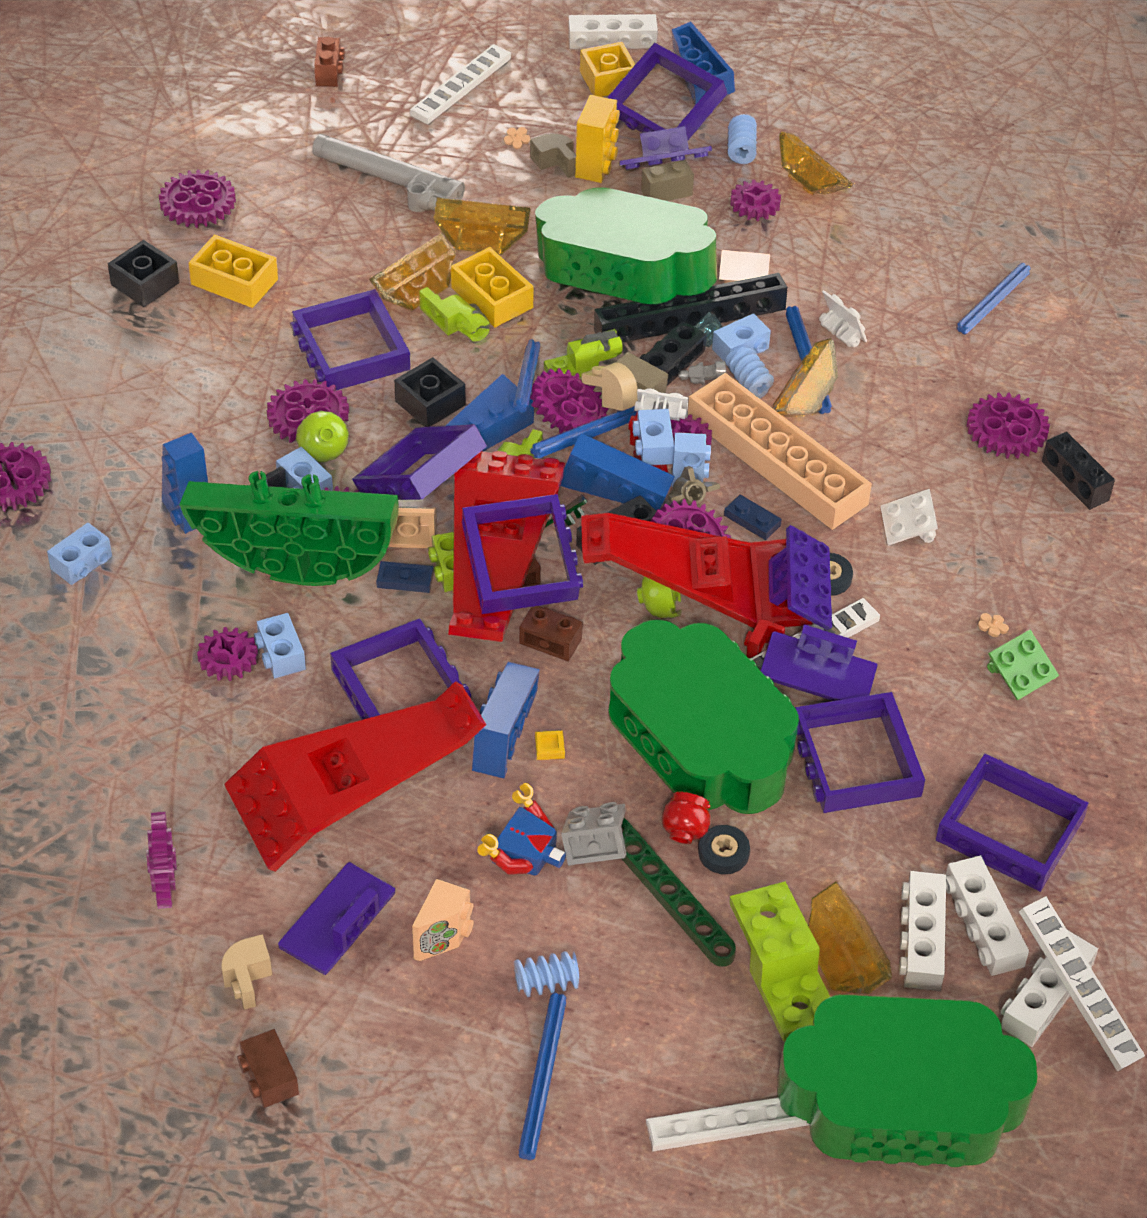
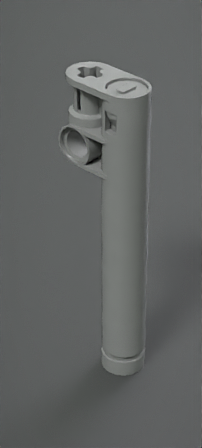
(421, 184)

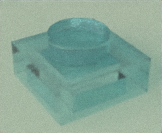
(709, 325)

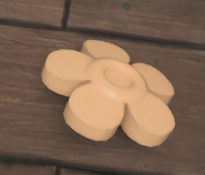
(517, 137)
(992, 625)

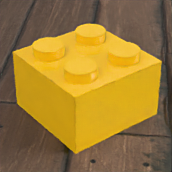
(605, 67)

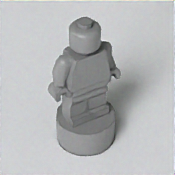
(700, 373)

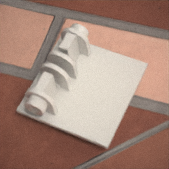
(842, 321)
(652, 399)
(910, 518)

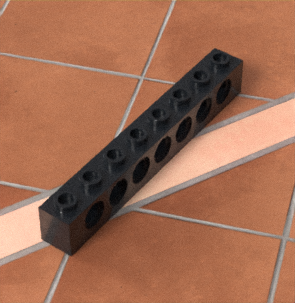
(726, 301)

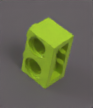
(442, 555)

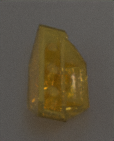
(809, 167)
(481, 225)
(421, 268)
(809, 382)
(847, 945)

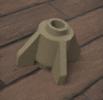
(690, 488)

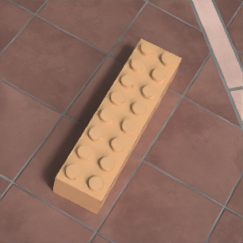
(780, 451)

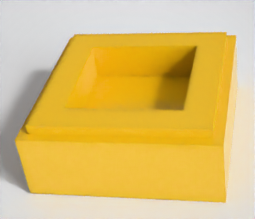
(549, 745)

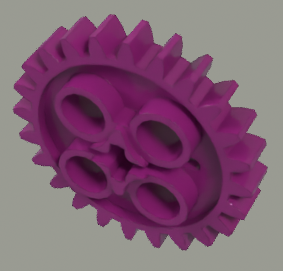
(197, 198)
(566, 400)
(297, 402)
(1008, 425)
(26, 470)
(687, 515)
(161, 860)

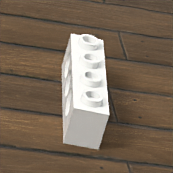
(601, 30)
(1010, 949)
(927, 970)
(1030, 1023)

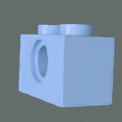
(741, 334)
(654, 436)
(299, 464)

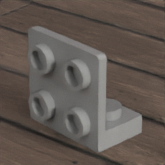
(594, 834)

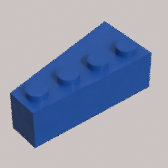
(695, 48)
(494, 413)
(613, 474)

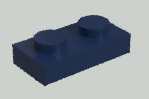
(752, 517)
(405, 577)

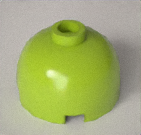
(322, 436)
(659, 599)

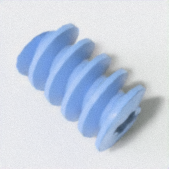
(742, 139)
(750, 371)
(546, 973)

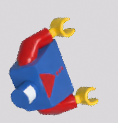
(525, 841)

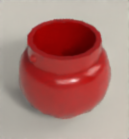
(686, 817)

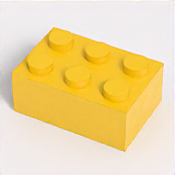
(596, 138)
(233, 271)
(492, 286)

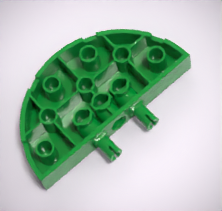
(292, 532)

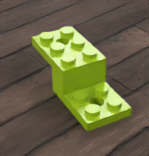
(781, 955)

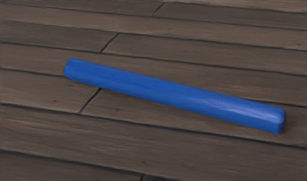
(803, 344)
(526, 376)
(589, 429)
(542, 1077)

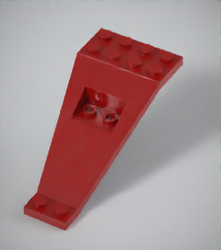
(506, 543)
(702, 566)
(300, 789)

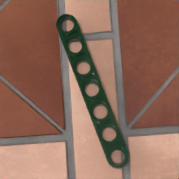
(673, 901)

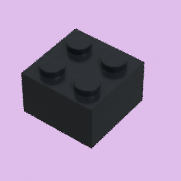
(143, 273)
(430, 392)

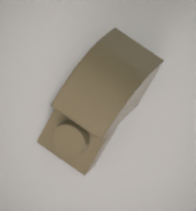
(553, 150)

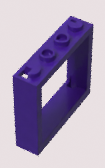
(657, 54)
(362, 370)
(452, 450)
(525, 596)
(381, 644)
(852, 710)
(995, 853)

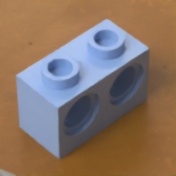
(691, 451)
(79, 553)
(280, 645)

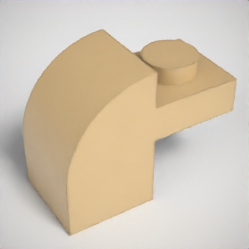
(617, 385)
(243, 963)

